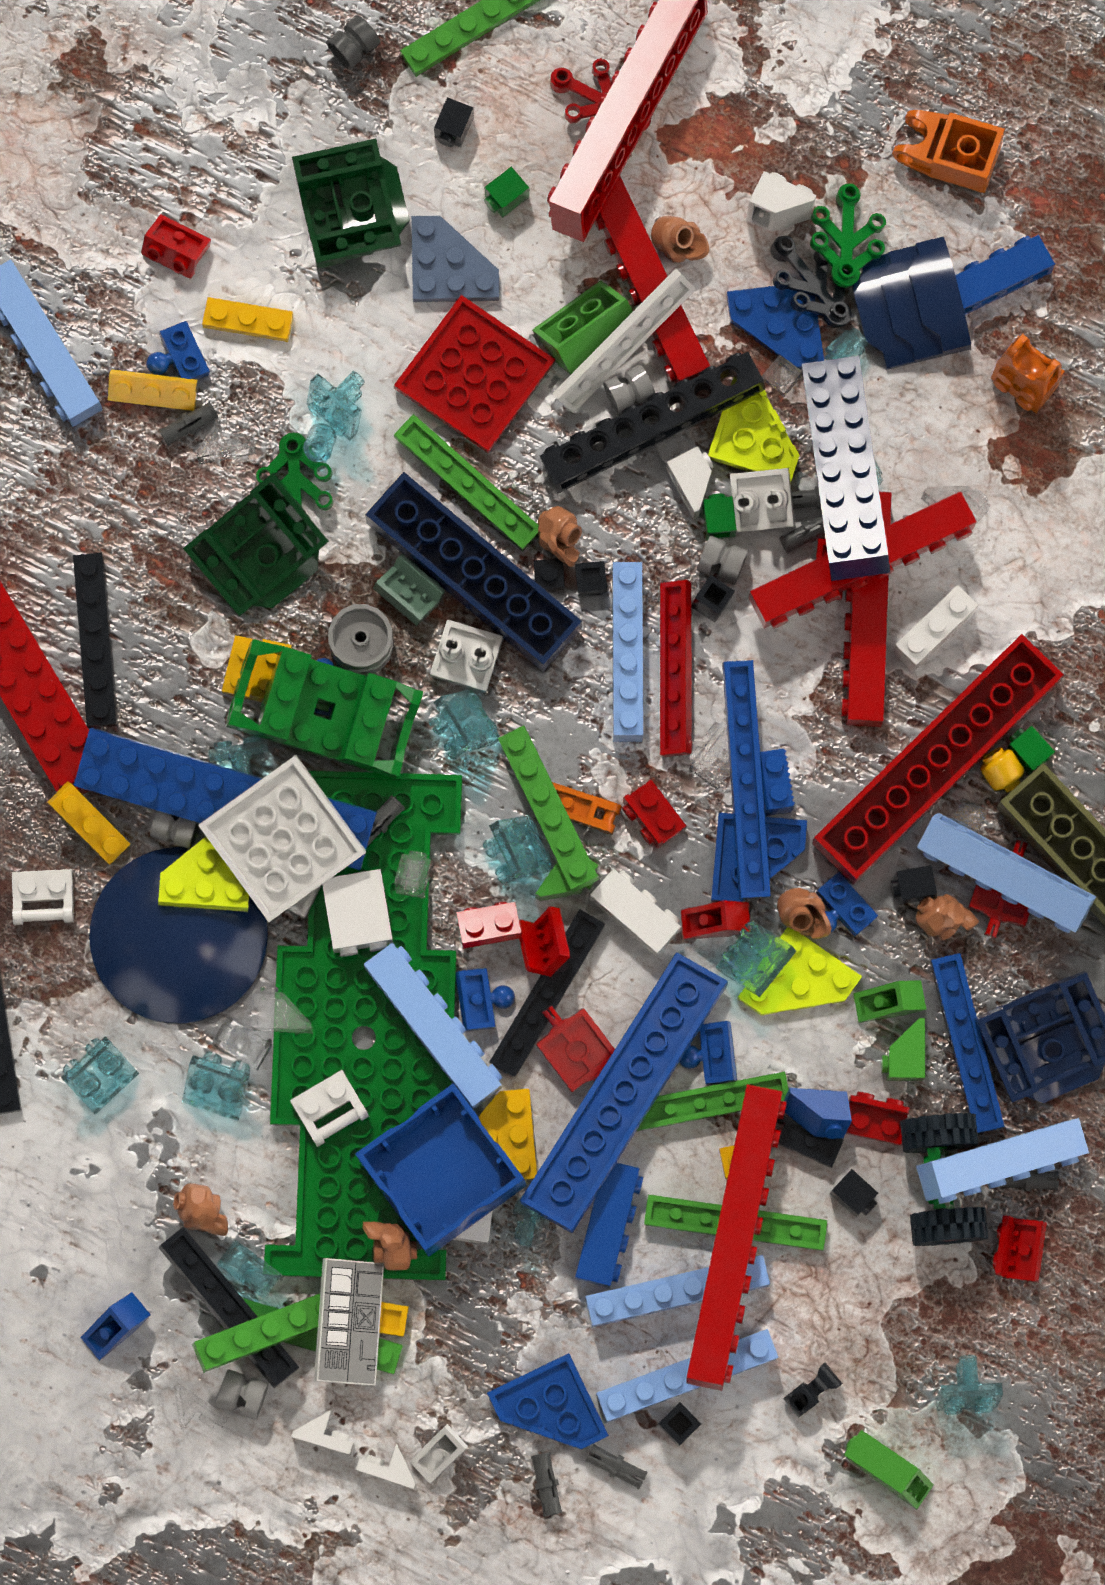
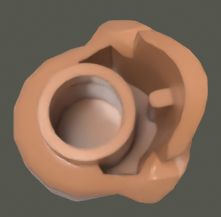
(679, 239)
(559, 534)
(804, 913)
(943, 916)
(200, 1209)
(391, 1245)

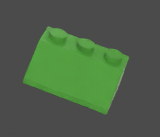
(582, 325)

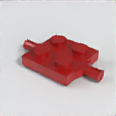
(996, 908)
(575, 1047)

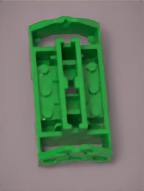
(356, 701)

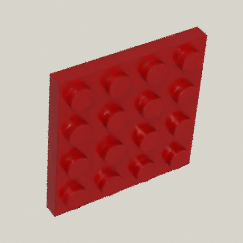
(474, 374)

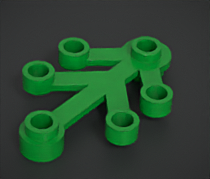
(845, 238)
(295, 479)

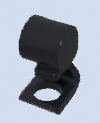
(806, 1395)

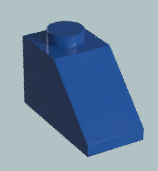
(819, 1111)
(115, 1325)

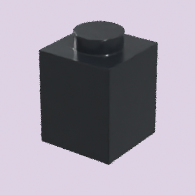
(453, 123)
(712, 598)
(913, 885)
(855, 1194)
(679, 1424)

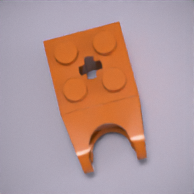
(953, 148)
(1027, 374)

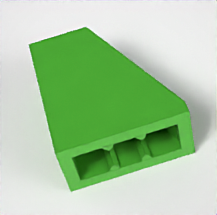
(888, 1469)

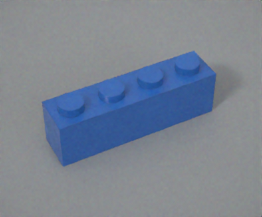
(1003, 273)
(607, 1225)

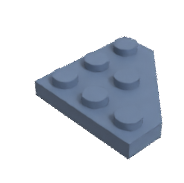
(448, 264)

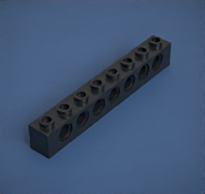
(644, 436)

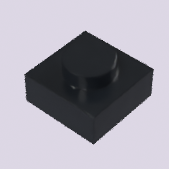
(549, 574)
(590, 577)

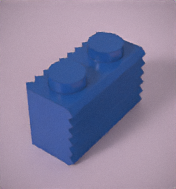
(776, 782)

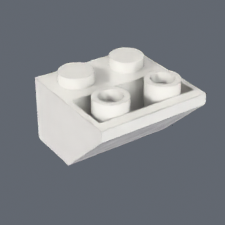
(779, 203)

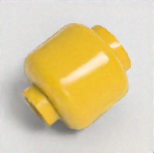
(1002, 769)

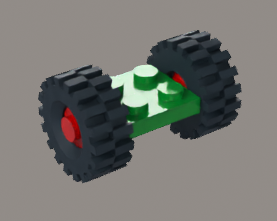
(936, 1137)

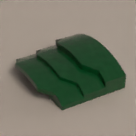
(350, 201)
(259, 548)

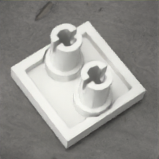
(762, 500)
(466, 656)

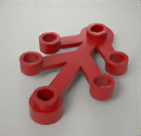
(583, 90)

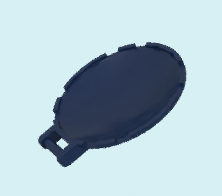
(170, 958)

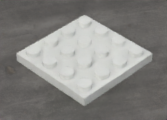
(282, 838)

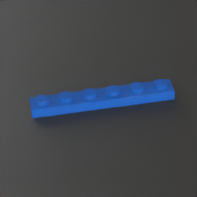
(967, 1042)

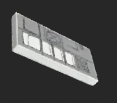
(349, 1322)

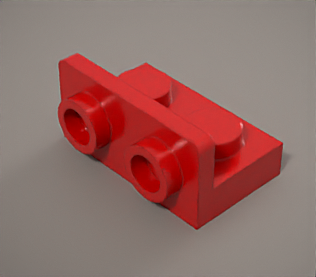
(174, 246)
(653, 814)
(876, 1118)

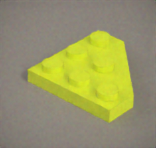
(753, 437)
(202, 881)
(806, 980)

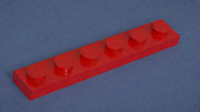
(675, 669)

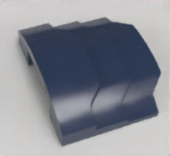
(912, 304)
(1047, 1039)

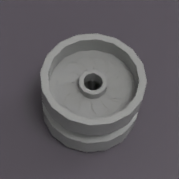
(368, 624)

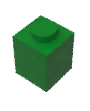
(506, 192)
(719, 516)
(1030, 748)

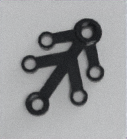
(811, 284)

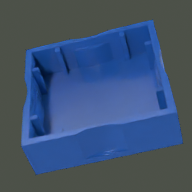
(441, 1170)

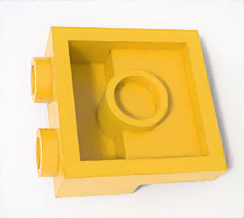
(260, 674)

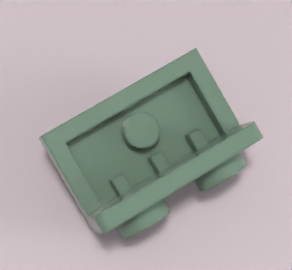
(410, 590)

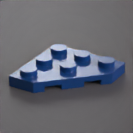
(775, 325)
(784, 844)
(551, 1404)

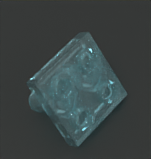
(337, 403)
(467, 721)
(239, 754)
(520, 847)
(755, 958)
(99, 1074)
(216, 1086)
(969, 1391)

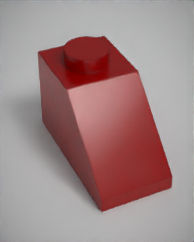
(715, 920)

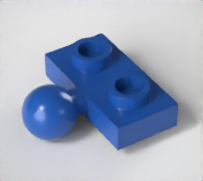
(181, 352)
(845, 905)
(477, 999)
(715, 1052)

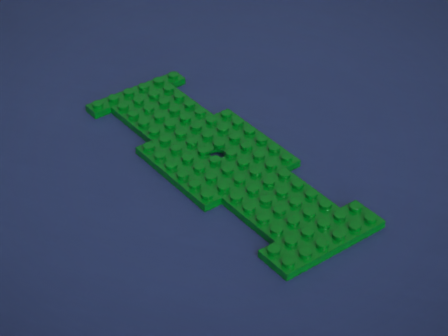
(338, 999)

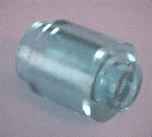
(846, 345)
(319, 442)

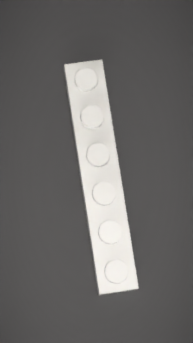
(624, 341)

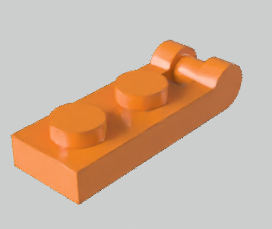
(582, 808)

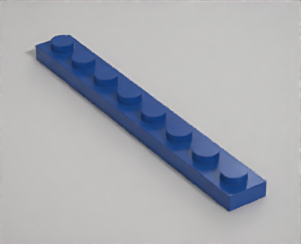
(746, 779)

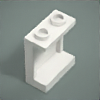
(357, 912)

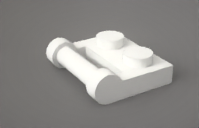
(42, 887)
(324, 1099)

